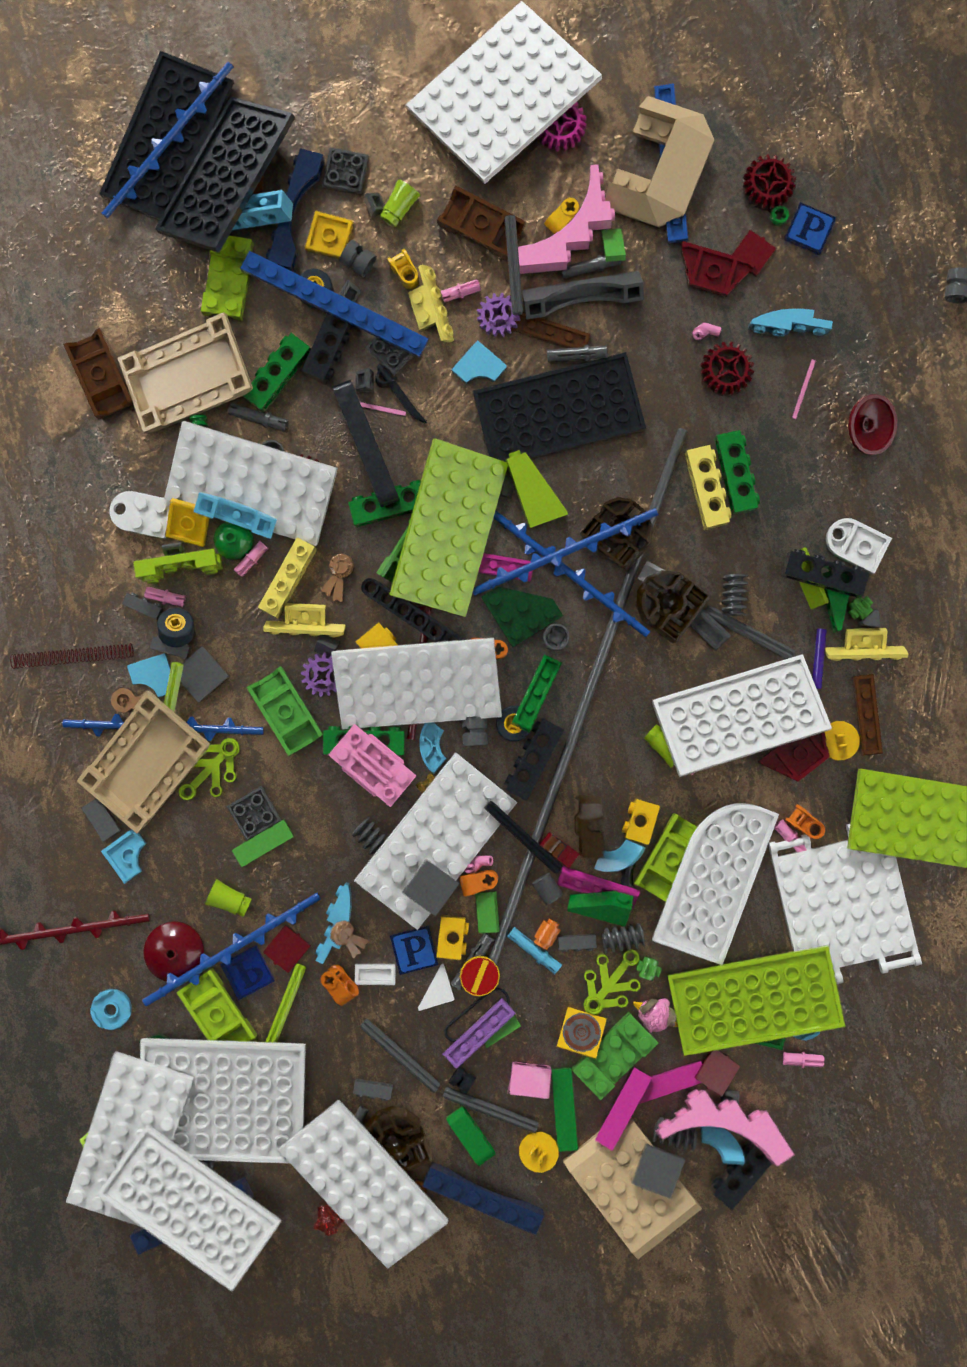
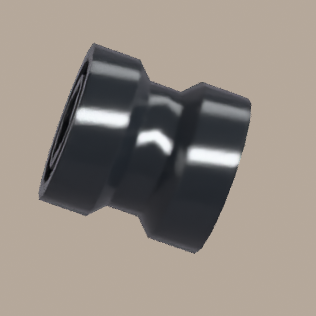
(462, 1080)

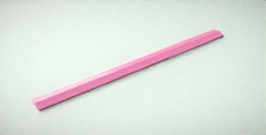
(803, 389)
(384, 409)

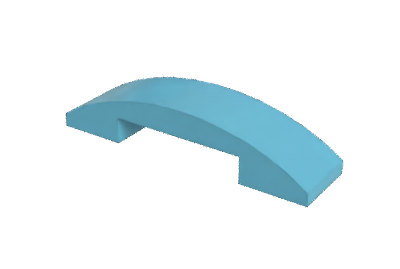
(235, 513)

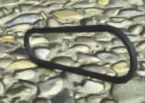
(470, 1007)

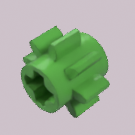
(860, 607)
(648, 968)

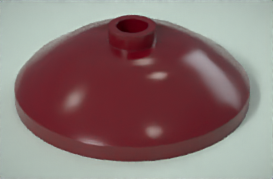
(872, 424)
(179, 938)

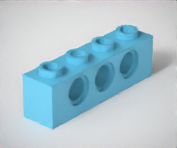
(265, 210)

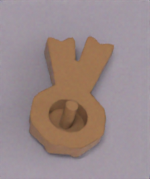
(341, 567)
(124, 700)
(343, 935)

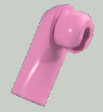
(705, 329)
(478, 862)

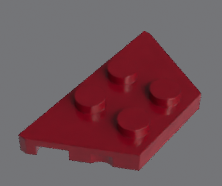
(713, 269)
(797, 757)

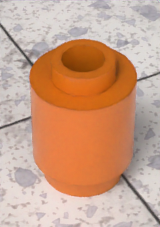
(547, 934)

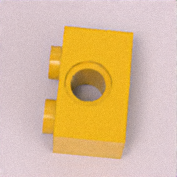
(642, 833)
(449, 949)

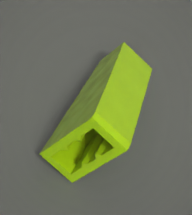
(533, 491)

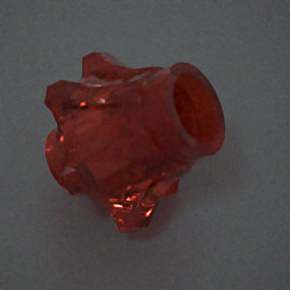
(327, 1220)

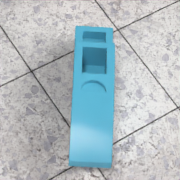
(782, 321)
(337, 912)

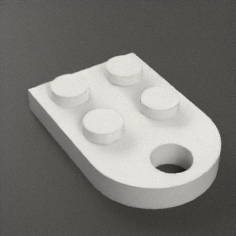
(143, 513)
(859, 544)

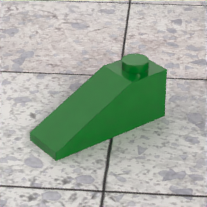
(837, 604)
(604, 906)

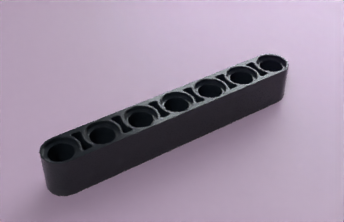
(366, 443)
(412, 614)

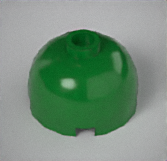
(233, 541)

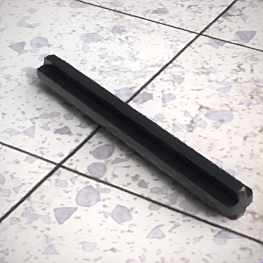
(523, 837)

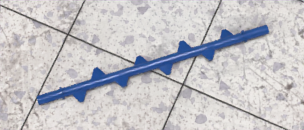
(173, 135)
(570, 547)
(577, 576)
(208, 730)
(225, 955)

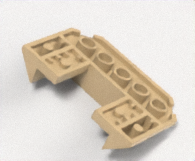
(679, 168)

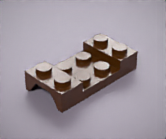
(478, 221)
(99, 374)

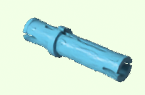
(534, 950)

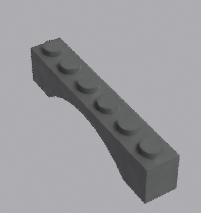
(547, 299)

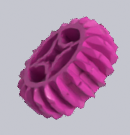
(577, 125)

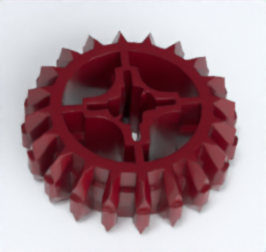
(753, 180)
(732, 374)

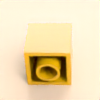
(377, 637)

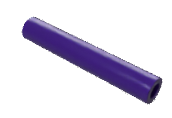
(819, 657)

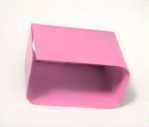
(530, 1080)

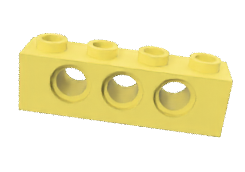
(709, 518)
(287, 577)

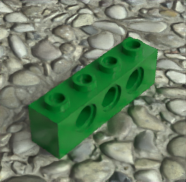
(288, 344)
(737, 503)
(401, 507)
(396, 737)

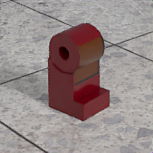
(559, 849)

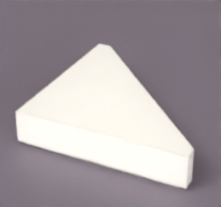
(438, 991)

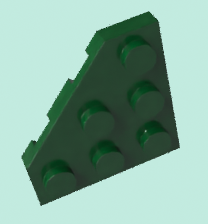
(520, 613)

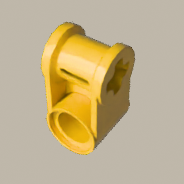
(561, 217)
(402, 267)

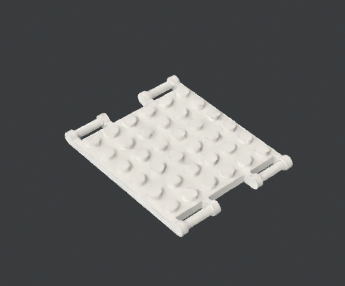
(844, 902)

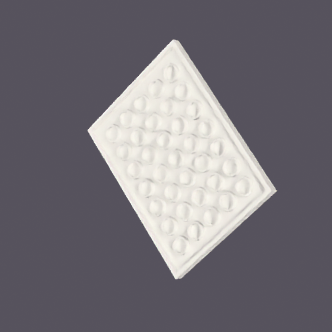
(503, 92)
(241, 1097)

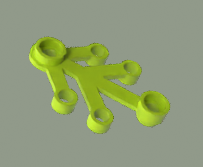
(213, 766)
(609, 984)

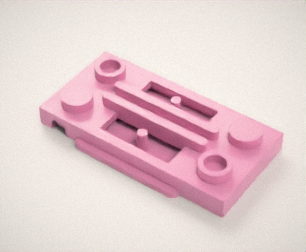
(372, 765)

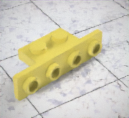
(428, 305)
(304, 620)
(866, 644)

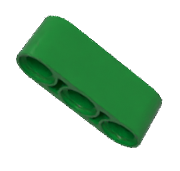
(470, 1135)

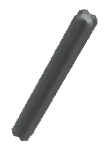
(513, 263)
(750, 633)
(401, 1056)
(490, 1110)

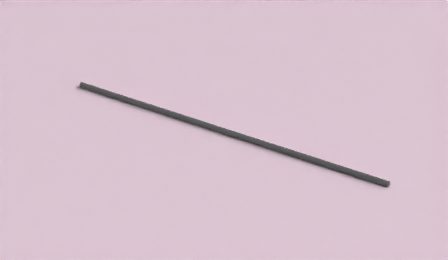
(583, 708)

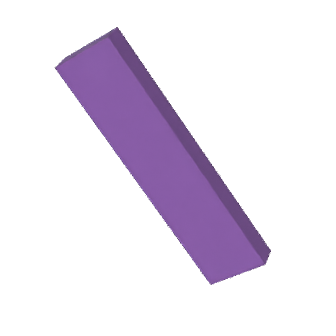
(479, 1033)

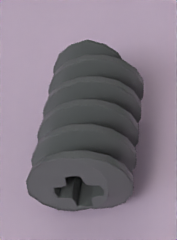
(734, 594)
(369, 835)
(623, 938)
(685, 1136)

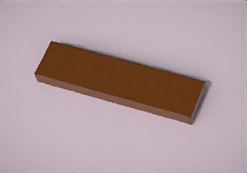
(551, 332)
(867, 714)

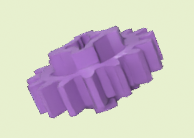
(501, 306)
(316, 667)

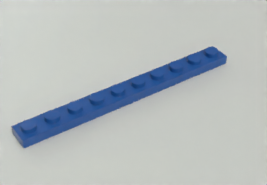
(334, 304)

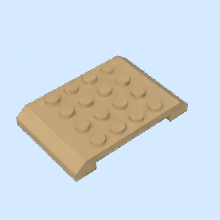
(185, 374)
(144, 762)
(633, 1212)

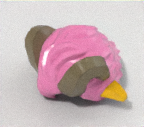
(656, 1014)

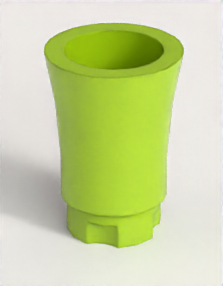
(399, 203)
(658, 743)
(227, 899)

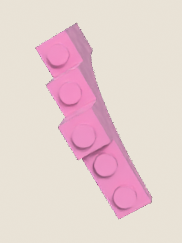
(554, 252)
(757, 1129)

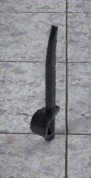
(397, 391)

